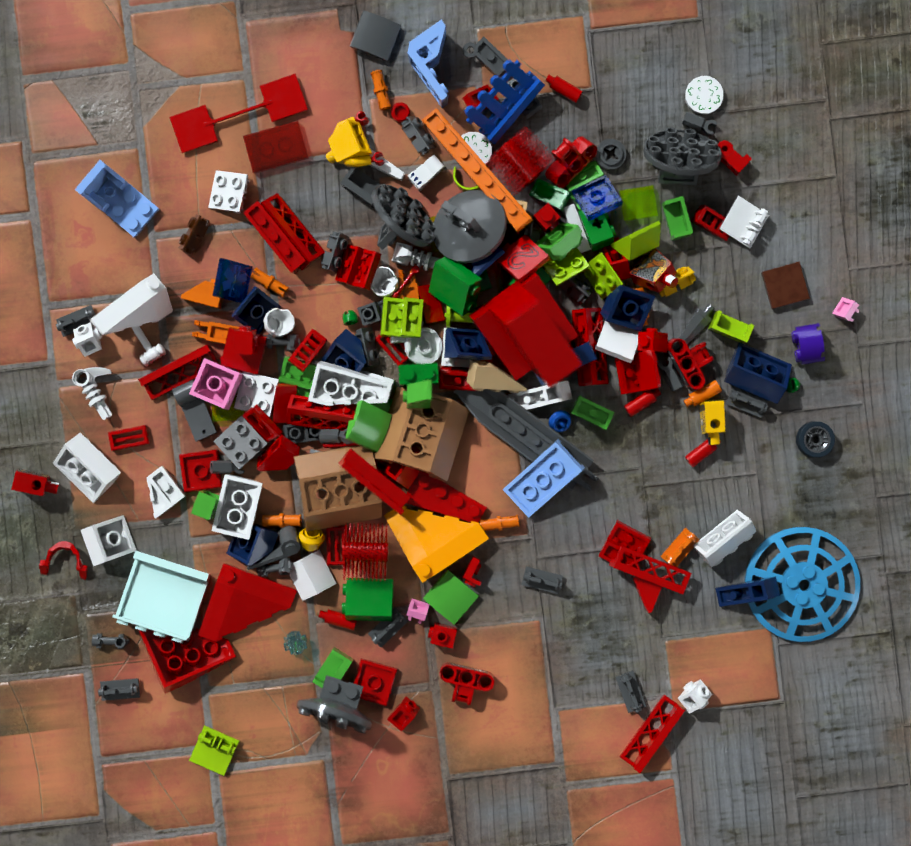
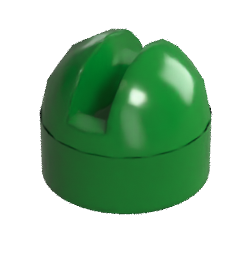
(349, 318)
(797, 385)

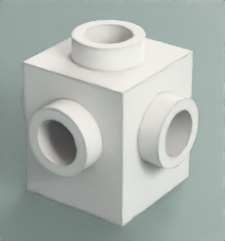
(87, 339)
(695, 696)

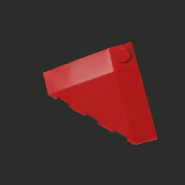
(242, 600)
(186, 661)

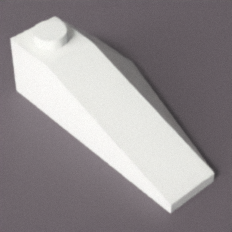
(140, 305)
(345, 386)

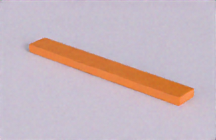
(476, 168)

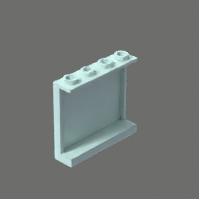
(162, 597)

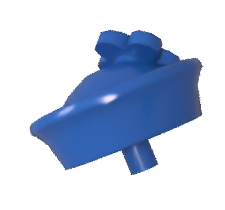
(560, 421)

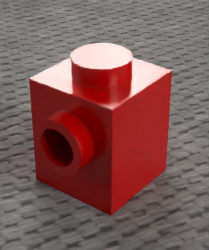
(547, 218)
(245, 340)
(652, 340)
(442, 635)

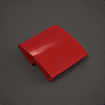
(358, 267)
(624, 536)

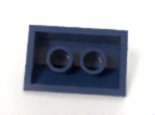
(758, 373)

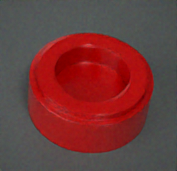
(400, 112)

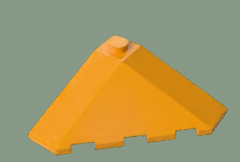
(433, 540)

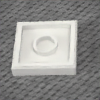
(618, 341)

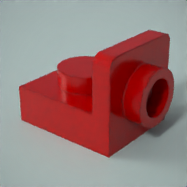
(472, 568)
(403, 714)

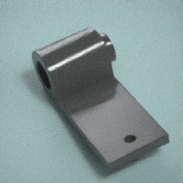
(194, 411)
(287, 546)

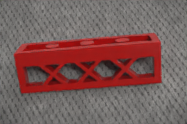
(290, 229)
(275, 237)
(585, 329)
(174, 366)
(306, 409)
(374, 480)
(644, 574)
(658, 737)

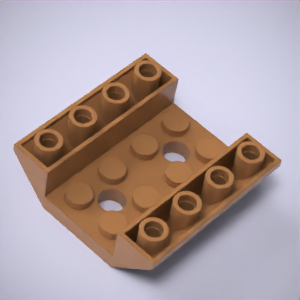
(436, 435)
(341, 502)

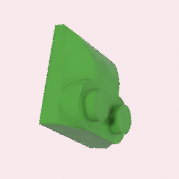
(561, 240)

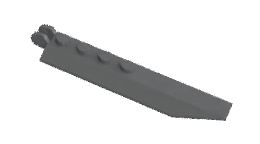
(520, 428)

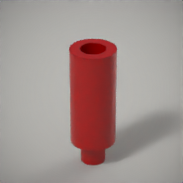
(564, 88)
(641, 402)
(700, 453)
(337, 619)

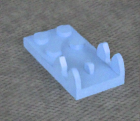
(543, 478)

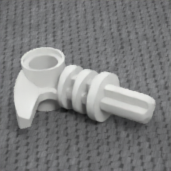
(403, 255)
(89, 387)

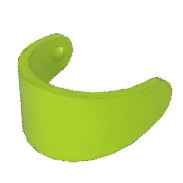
(460, 186)

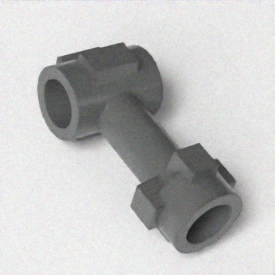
(292, 341)
(284, 567)
(120, 641)

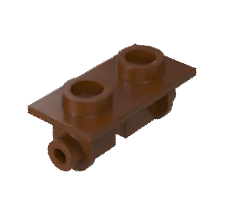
(189, 239)

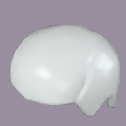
(385, 282)
(279, 322)

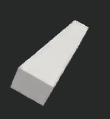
(387, 168)
(572, 217)

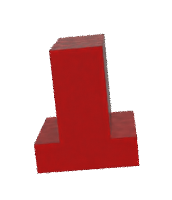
(528, 331)

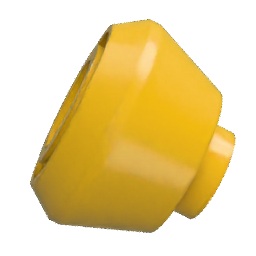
(311, 540)

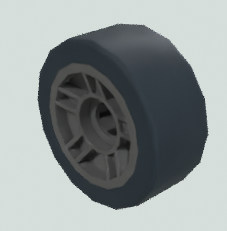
(825, 437)

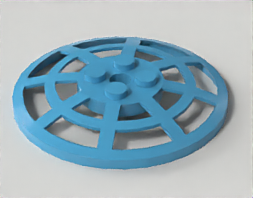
(801, 571)

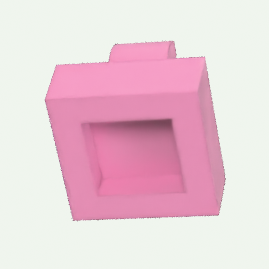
(846, 309)
(418, 610)

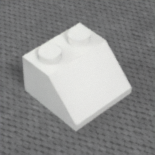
(108, 540)

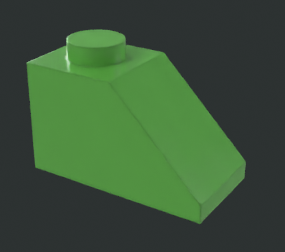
(418, 394)

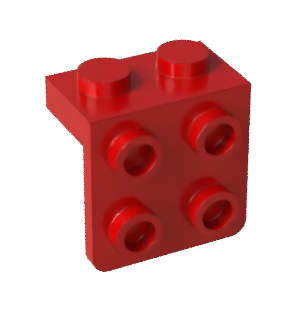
(639, 374)

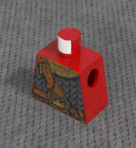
(654, 272)
(25, 482)

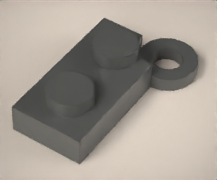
(487, 55)

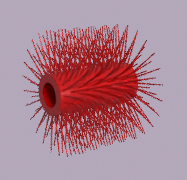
(520, 161)
(364, 552)

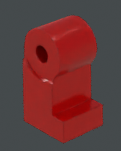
(731, 158)

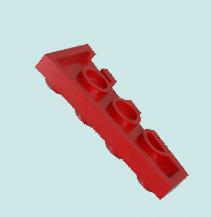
(444, 499)

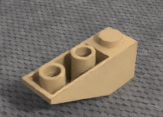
(488, 376)

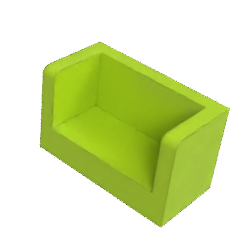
(731, 327)

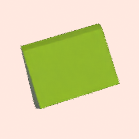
(639, 241)

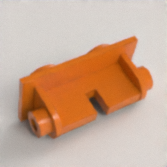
(680, 548)

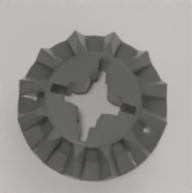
(608, 145)

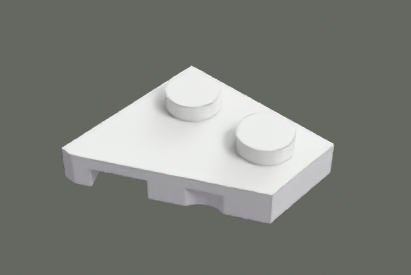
(163, 491)

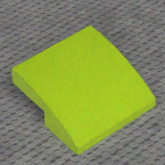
(401, 317)

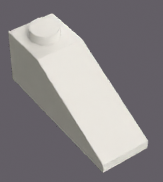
(543, 395)

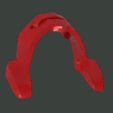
(44, 564)

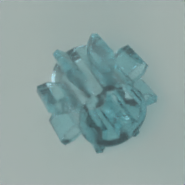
(295, 642)

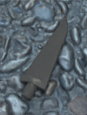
(696, 324)

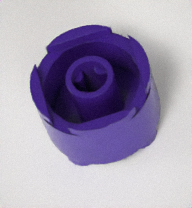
(809, 344)

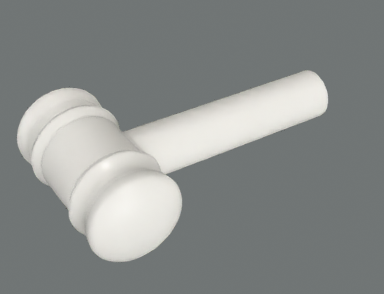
(152, 353)

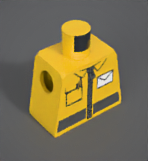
(713, 412)

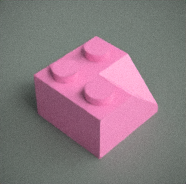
(216, 384)

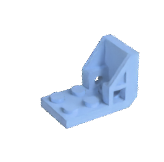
(429, 45)
(117, 198)

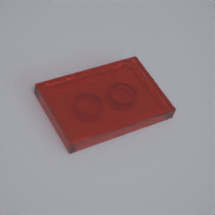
(275, 147)

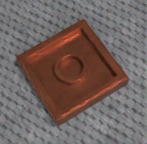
(785, 285)

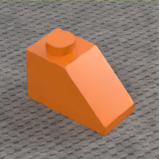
(203, 294)

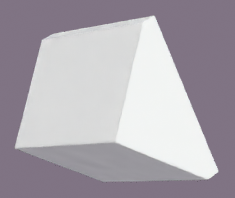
(311, 575)

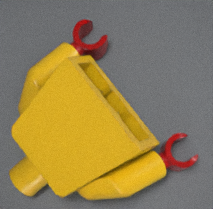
(350, 144)

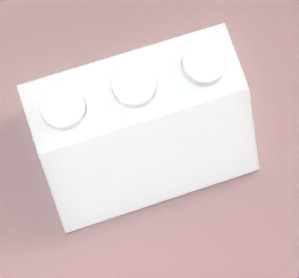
(86, 467)
(237, 506)
(725, 538)

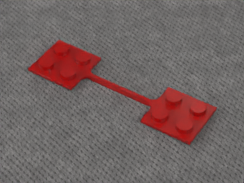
(196, 128)

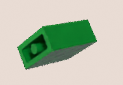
(455, 285)
(418, 372)
(368, 599)

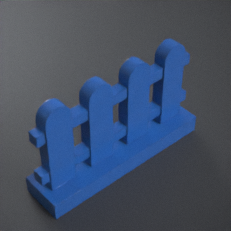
(509, 110)

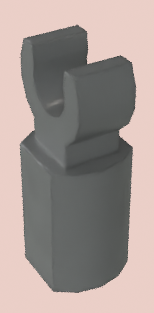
(698, 123)
(670, 375)
(330, 436)
(223, 467)

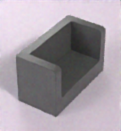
(360, 185)

